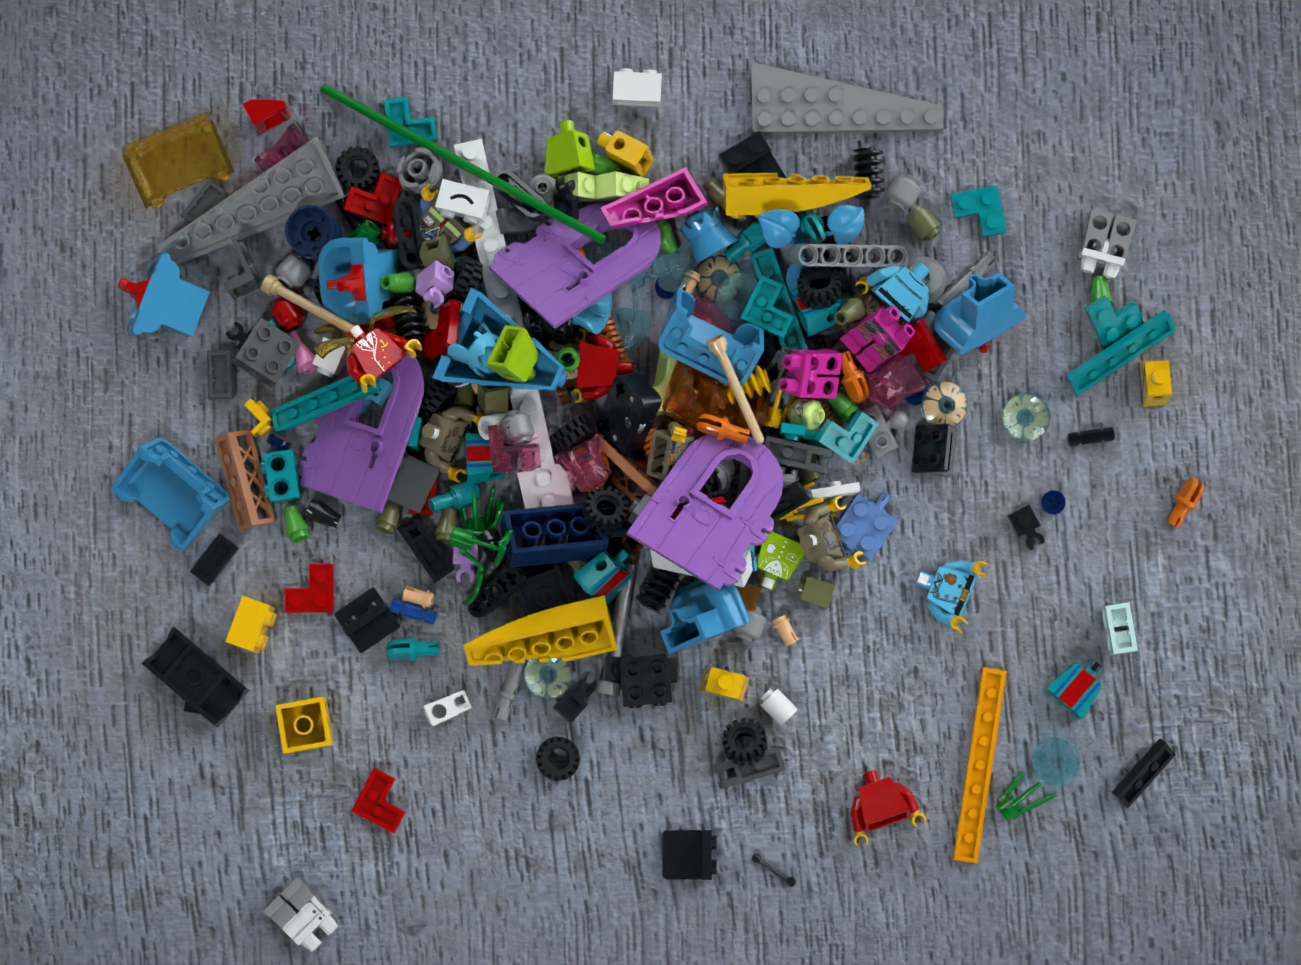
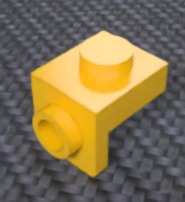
(259, 411)

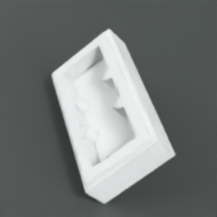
(835, 489)

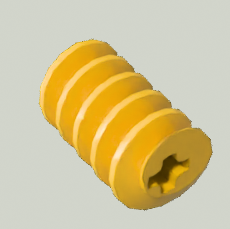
(755, 382)

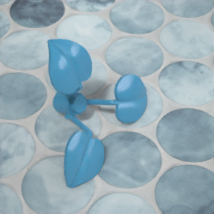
(782, 228)

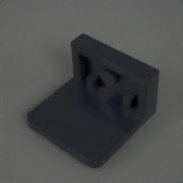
(541, 329)
(645, 681)
(688, 854)

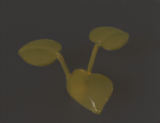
(324, 348)

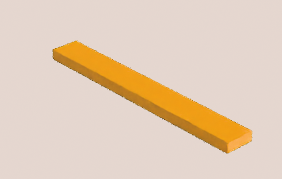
(979, 765)

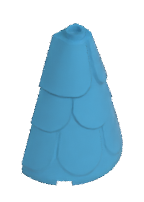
(477, 309)

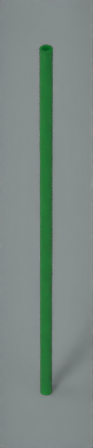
(463, 164)

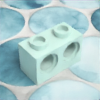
(1119, 629)

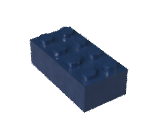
(551, 535)

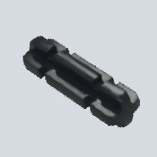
(1091, 436)

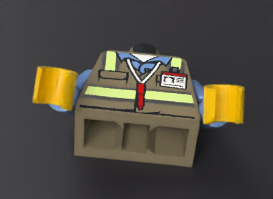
(434, 225)

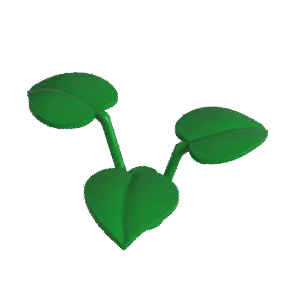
(465, 540)

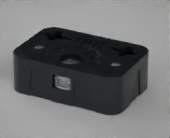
(628, 412)

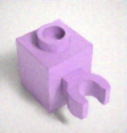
(435, 282)
(465, 563)

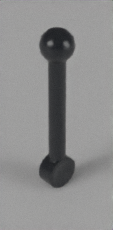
(790, 881)

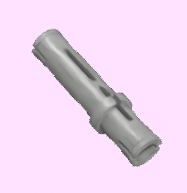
(961, 285)
(509, 690)

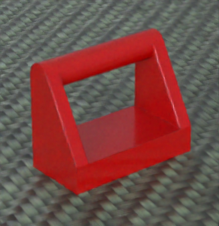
(267, 113)

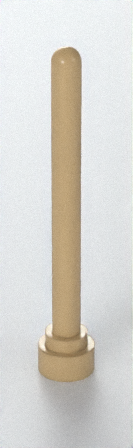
(273, 286)
(718, 347)

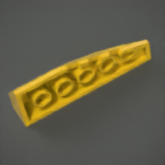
(766, 192)
(558, 632)

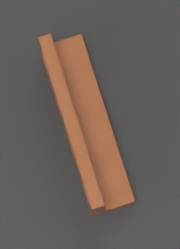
(631, 471)
(239, 479)

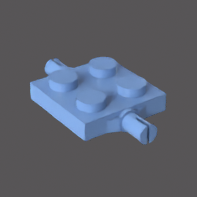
(865, 526)

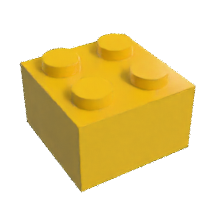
(251, 625)
(304, 725)

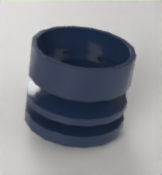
(306, 223)

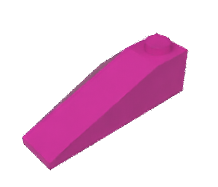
(662, 199)

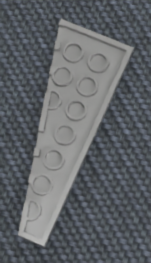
(810, 104)
(264, 202)

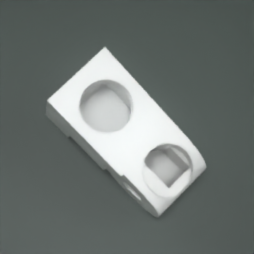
(446, 708)

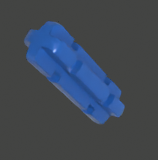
(413, 611)

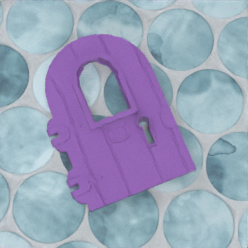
(551, 265)
(345, 449)
(706, 535)

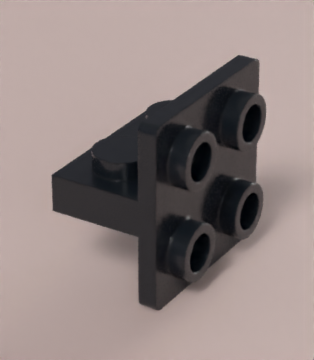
(934, 449)
(367, 620)

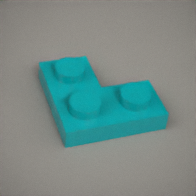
(398, 111)
(984, 203)
(761, 309)
(1112, 325)
(798, 433)
(848, 441)

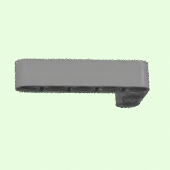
(858, 258)

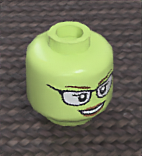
(806, 413)

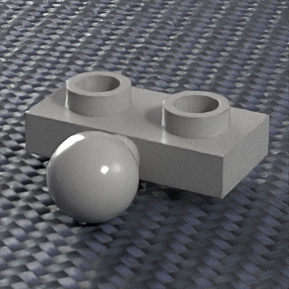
(882, 438)

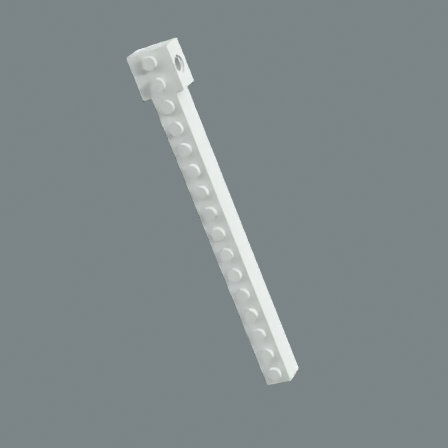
(549, 483)

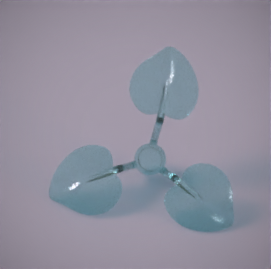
(672, 272)

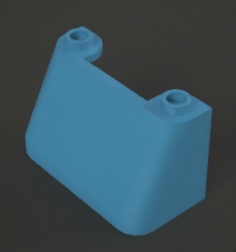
(686, 337)
(171, 490)

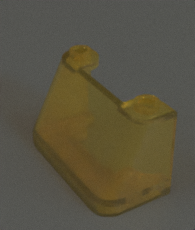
(177, 158)

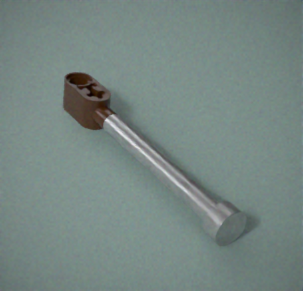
(621, 615)

